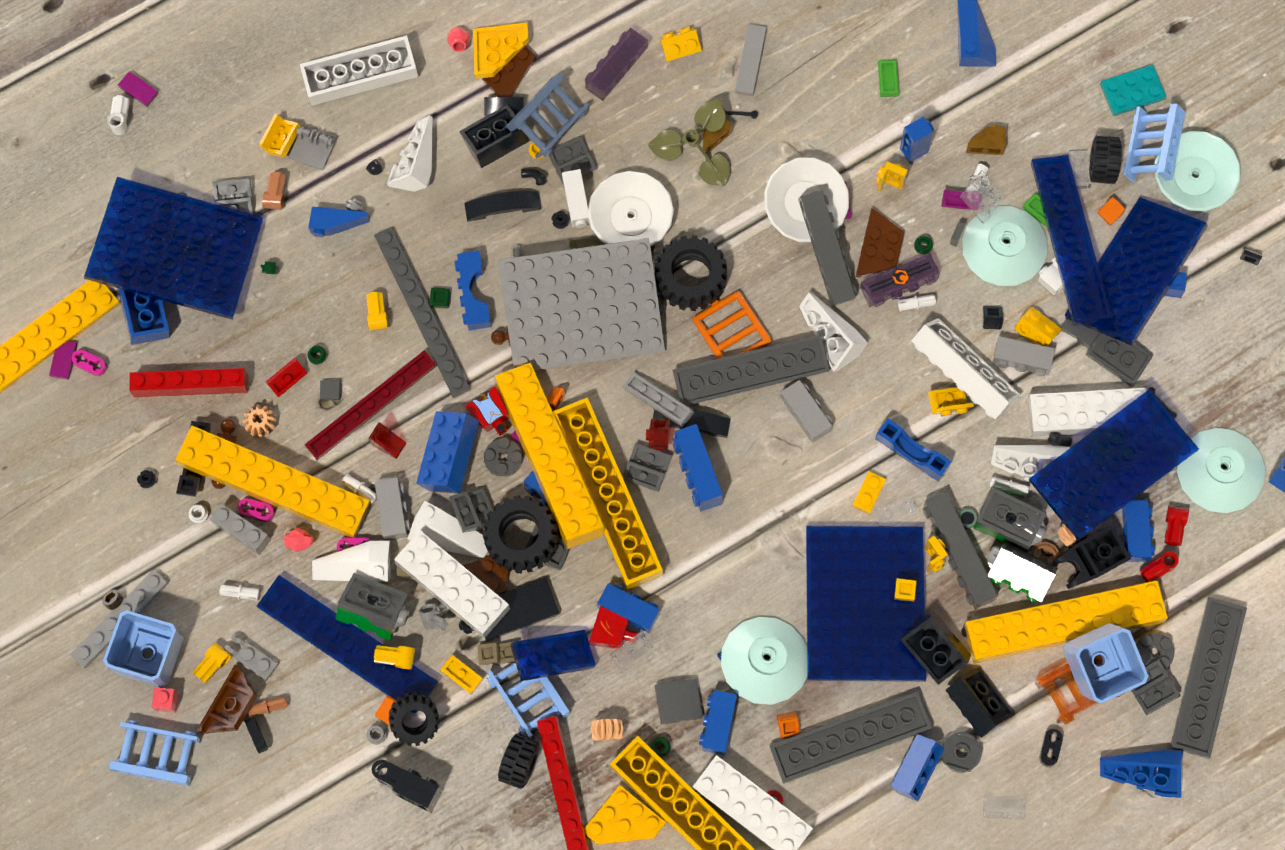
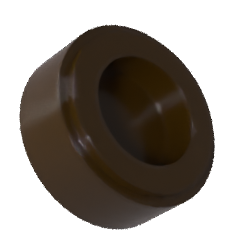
(112, 599)

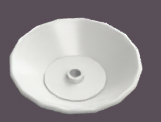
(798, 179)
(625, 195)

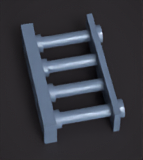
(530, 110)

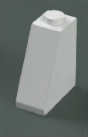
(576, 198)

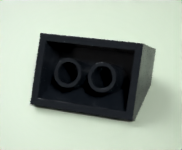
(491, 138)
(936, 647)
(980, 702)

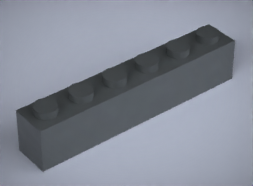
(826, 248)
(960, 551)

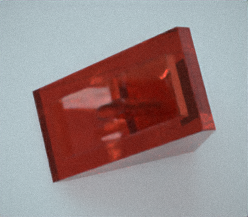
(386, 440)

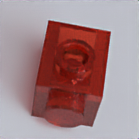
(658, 434)

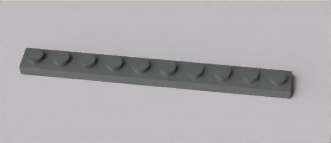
(422, 312)

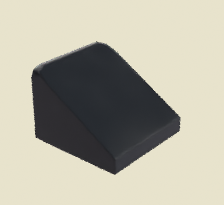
(1251, 256)
(992, 317)

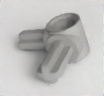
(433, 616)

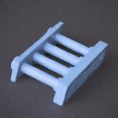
(1167, 152)
(547, 692)
(160, 772)

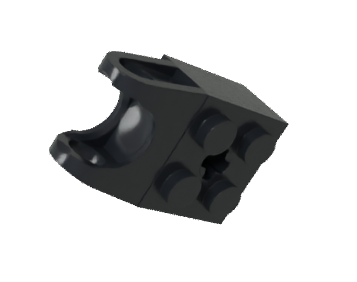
(1087, 559)
(408, 785)

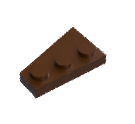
(510, 76)

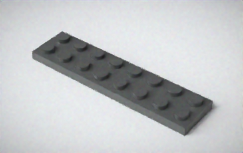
(751, 370)
(1208, 677)
(850, 737)

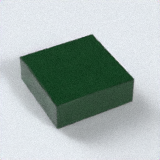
(439, 298)

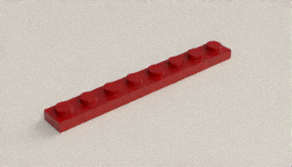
(562, 784)

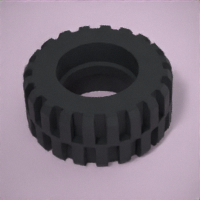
(685, 250)
(515, 510)

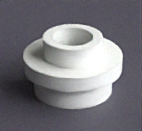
(196, 508)

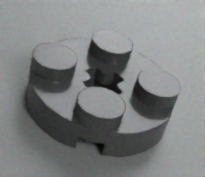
(502, 468)
(1161, 644)
(970, 746)

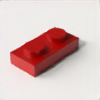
(286, 377)

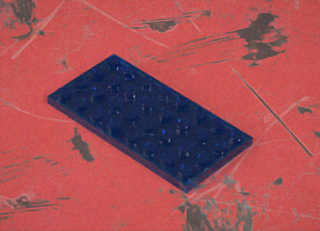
(1143, 265)
(1113, 464)

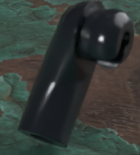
(534, 173)
(1055, 439)

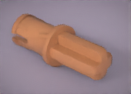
(268, 706)

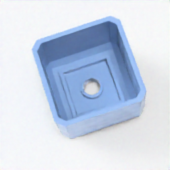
(132, 637)
(1121, 664)

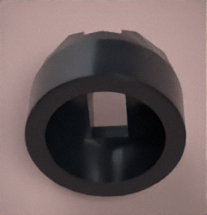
(374, 167)

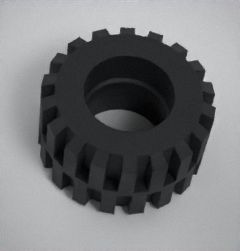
(1105, 159)
(419, 733)
(518, 761)

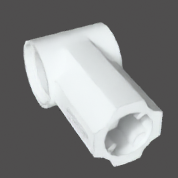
(119, 113)

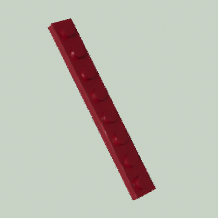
(370, 405)

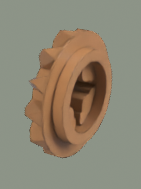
(1048, 549)

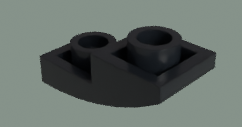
(492, 104)

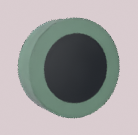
(968, 518)

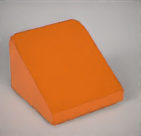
(1111, 211)
(555, 397)
(383, 711)
(788, 724)

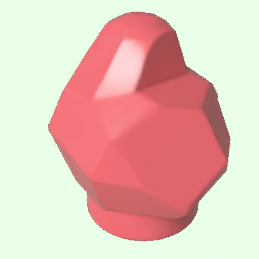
(458, 39)
(298, 540)

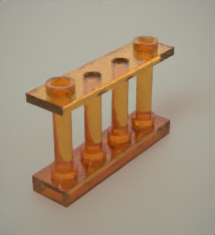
(1065, 674)

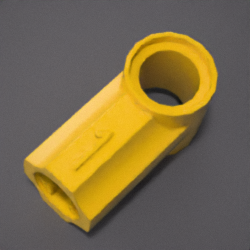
(376, 314)
(400, 657)
(215, 658)

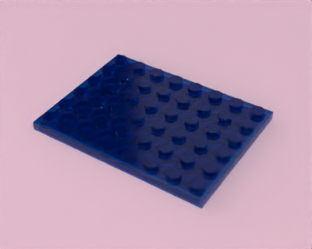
(174, 248)
(852, 605)

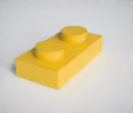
(869, 492)
(461, 674)

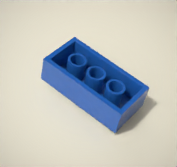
(143, 317)
(447, 452)
(698, 468)

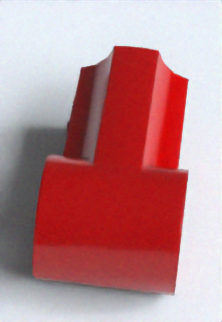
(1176, 521)
(1158, 568)

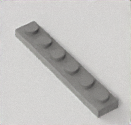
(134, 602)

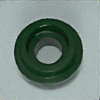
(923, 240)
(269, 268)
(317, 349)
(660, 740)

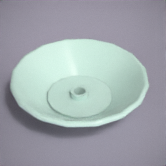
(1212, 163)
(1002, 262)
(1219, 488)
(762, 679)

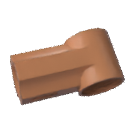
(274, 196)

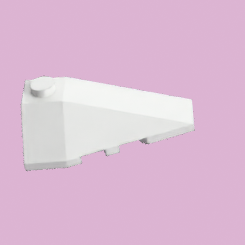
(416, 161)
(840, 339)
(1025, 459)
(447, 532)
(366, 559)

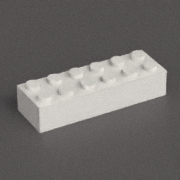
(358, 70)
(966, 368)
(1076, 411)
(452, 584)
(751, 807)

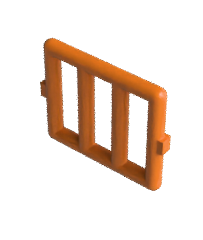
(746, 310)

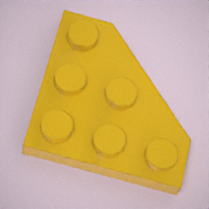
(497, 46)
(623, 820)

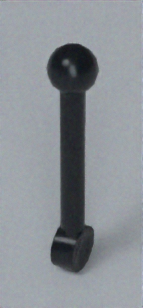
(754, 114)
(1173, 414)

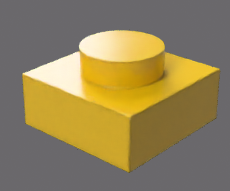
(905, 589)

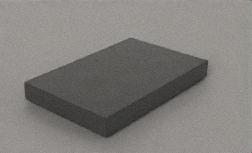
(1119, 358)

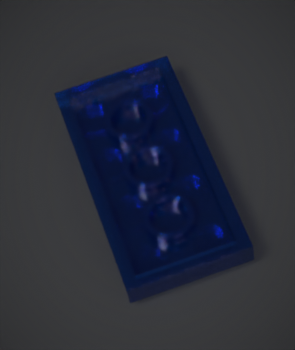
(552, 655)

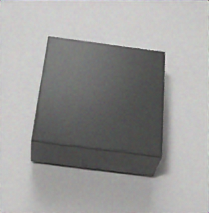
(957, 234)
(329, 390)

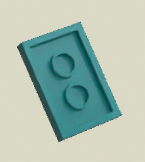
(1133, 90)

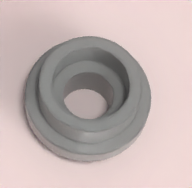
(353, 205)
(376, 728)

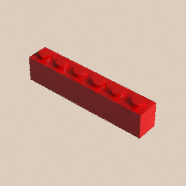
(188, 382)

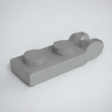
(252, 658)

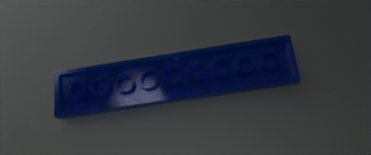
(1071, 240)
(340, 640)

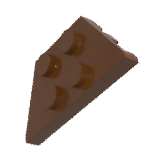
(880, 245)
(490, 574)
(230, 704)

